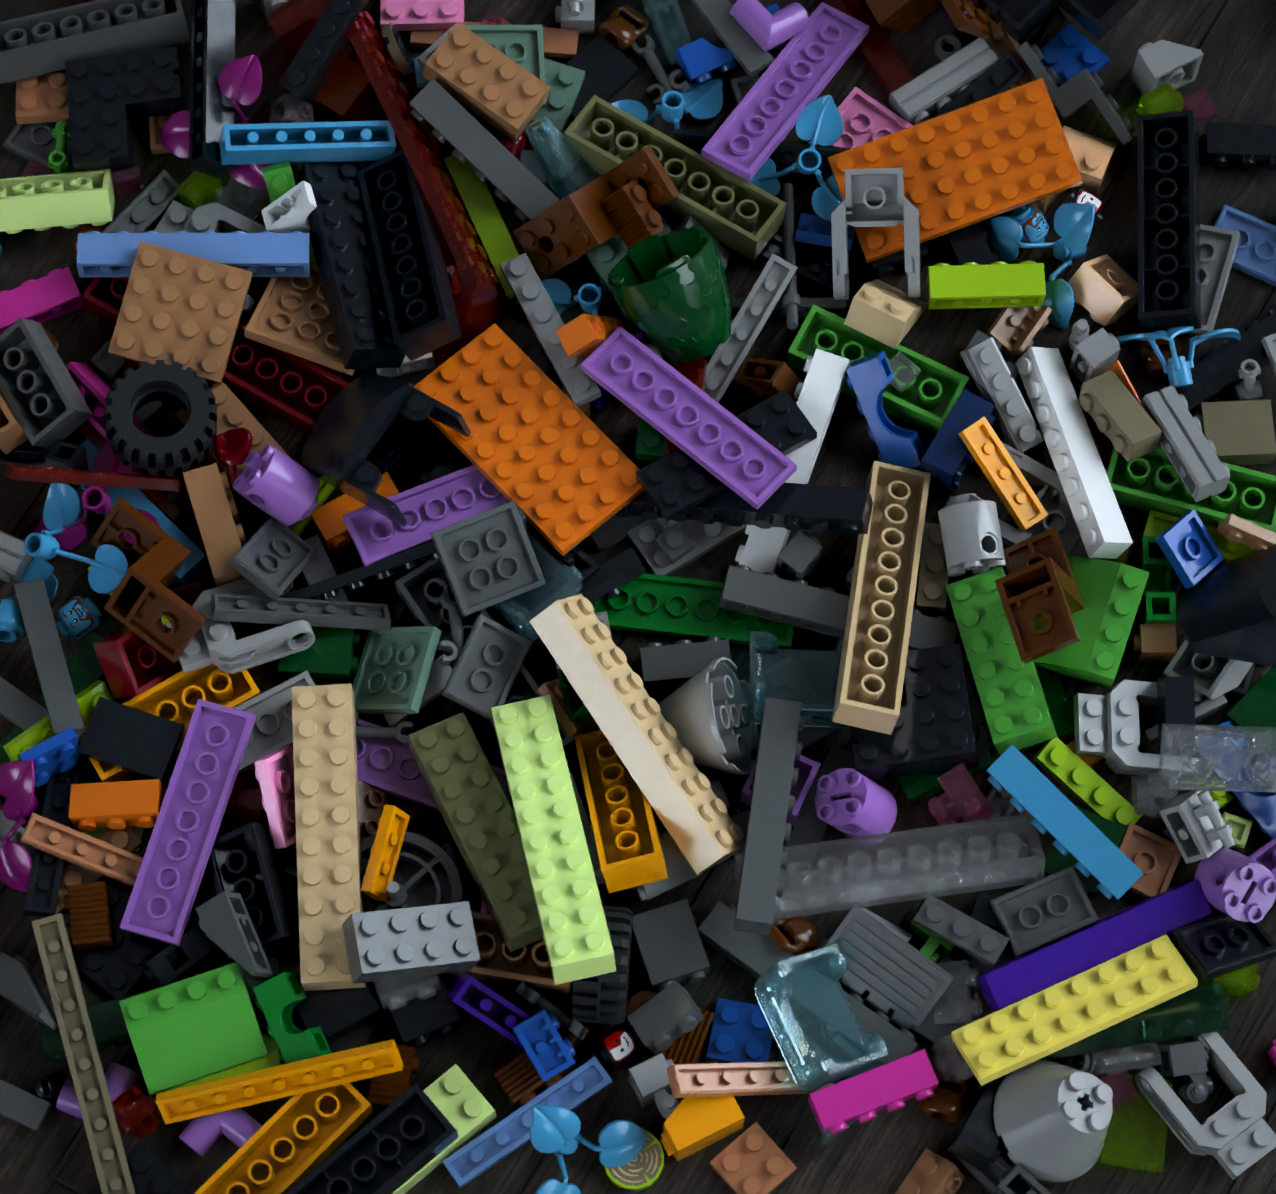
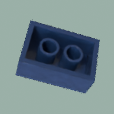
(948, 454)

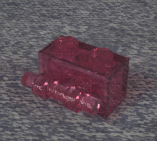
(961, 798)

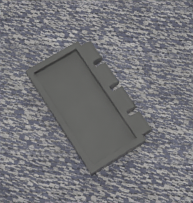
(888, 969)

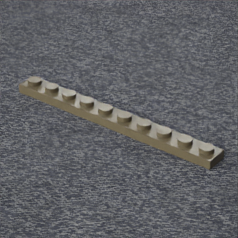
(83, 1055)

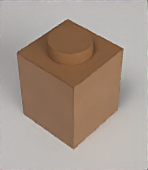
(1155, 642)

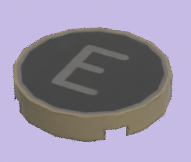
(398, 50)

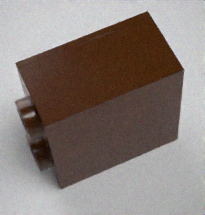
(344, 91)

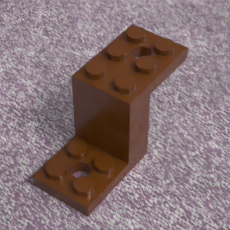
(905, 14)
(579, 219)
(144, 590)
(1040, 595)

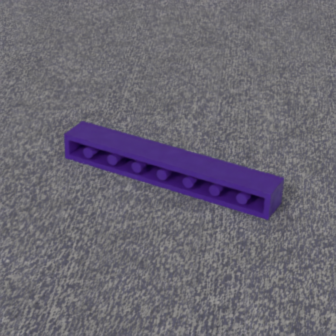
(1093, 944)

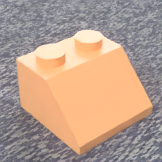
(1091, 157)
(1104, 289)

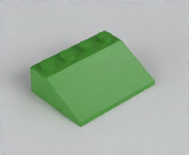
(1111, 601)
(193, 1028)

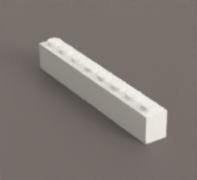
(817, 402)
(1074, 453)

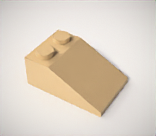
(883, 312)

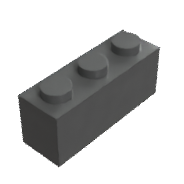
(675, 664)

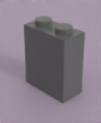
(670, 945)

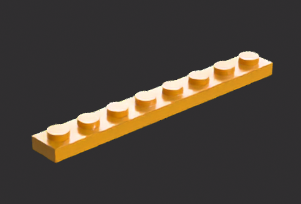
(279, 1081)

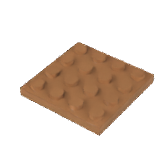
(180, 311)
(297, 320)

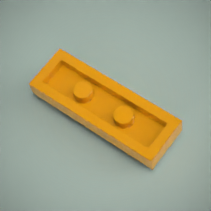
(385, 852)

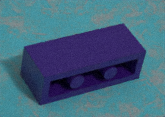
(487, 1006)

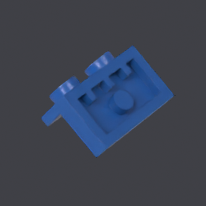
(818, 231)
(544, 1044)

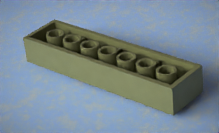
(716, 198)
(479, 824)

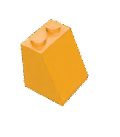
(700, 1123)

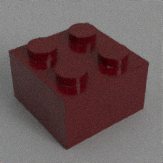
(131, 663)

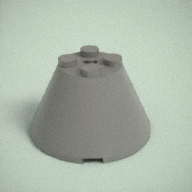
(713, 718)
(1053, 1119)

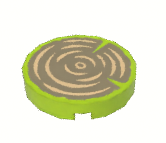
(642, 1170)

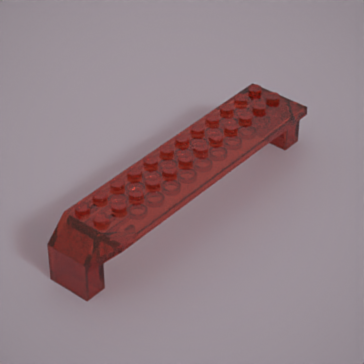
(474, 283)

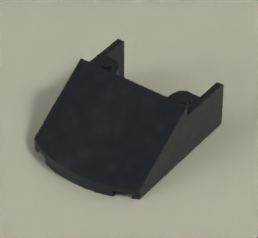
(353, 426)
(1233, 610)

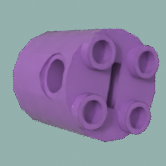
(278, 485)
(854, 804)
(1237, 885)

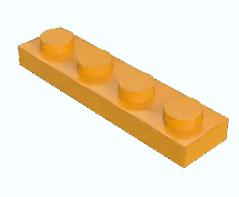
(1003, 474)

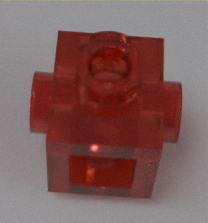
(137, 1112)

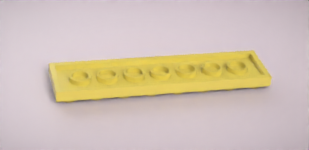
(1073, 1009)

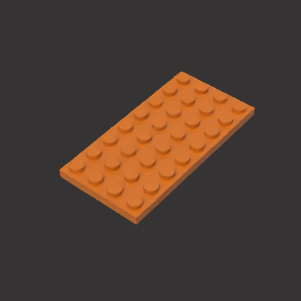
(968, 164)
(532, 440)

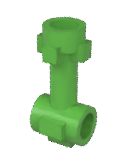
(57, 159)

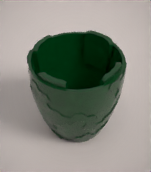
(675, 293)

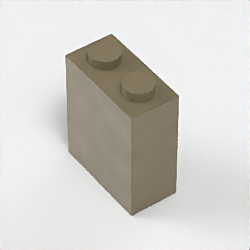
(1240, 430)

